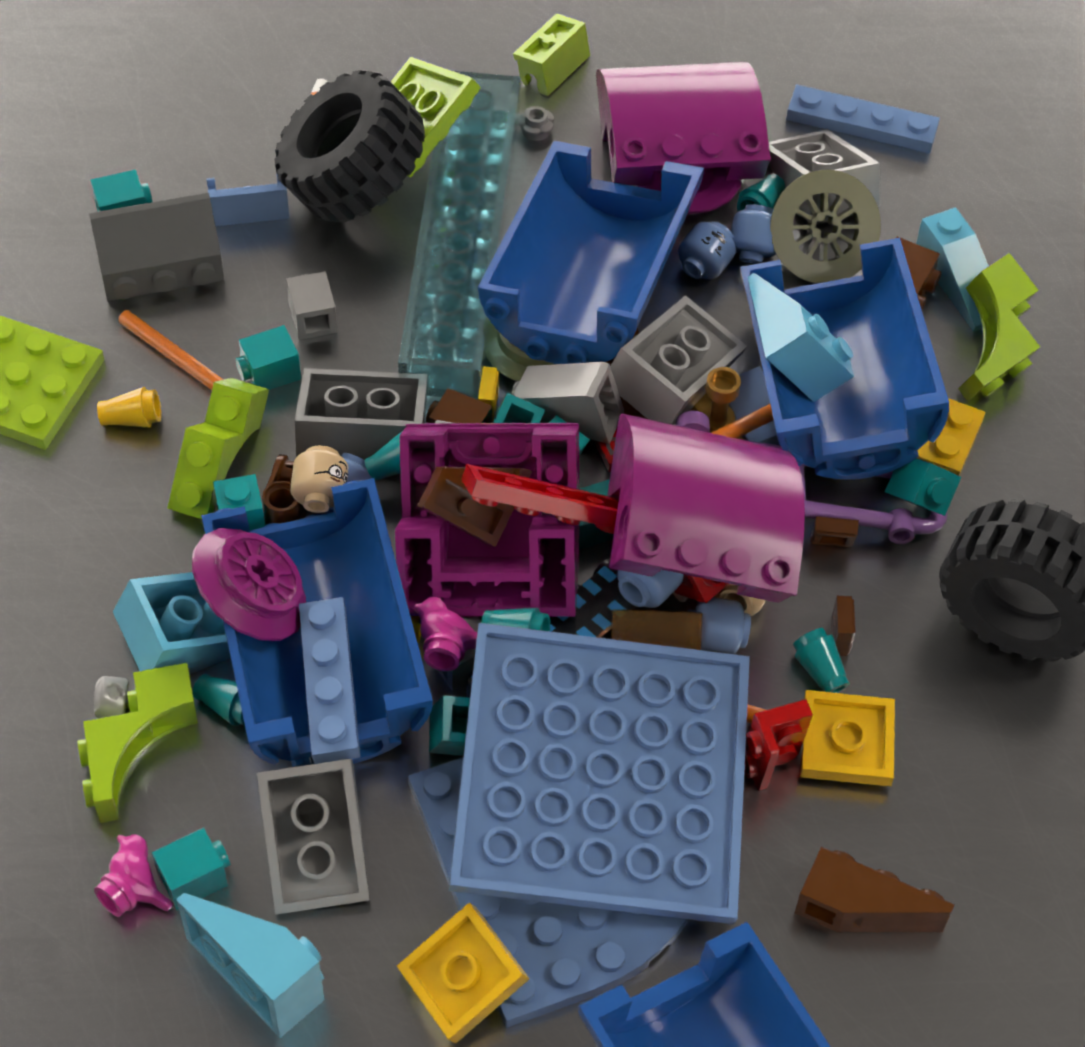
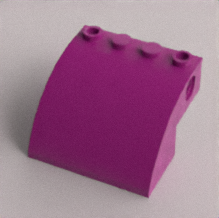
(683, 116)
(707, 508)
(535, 555)

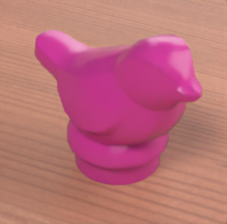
(445, 635)
(130, 879)

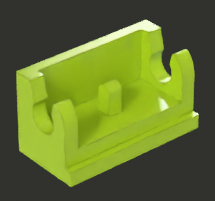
(553, 53)

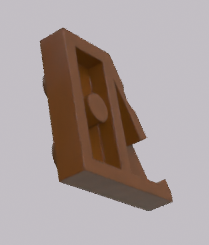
(451, 502)

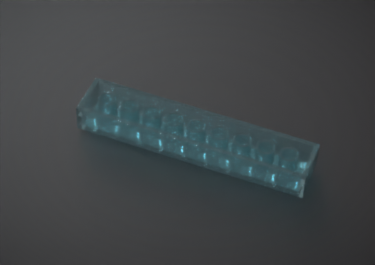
(458, 239)

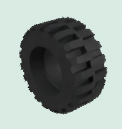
(349, 146)
(1019, 579)

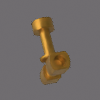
(721, 389)

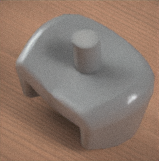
(110, 696)

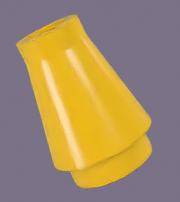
(133, 408)

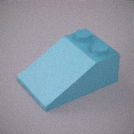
(799, 342)
(170, 623)
(257, 959)

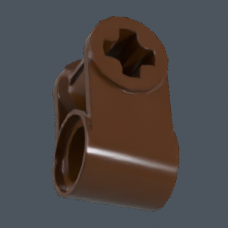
(277, 499)

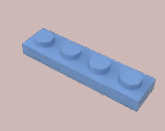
(862, 118)
(329, 681)

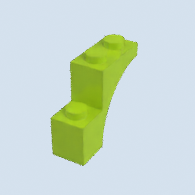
(1007, 345)
(211, 446)
(112, 744)

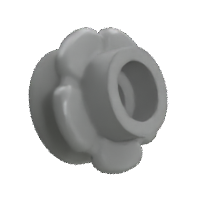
(536, 123)

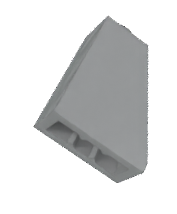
(576, 394)

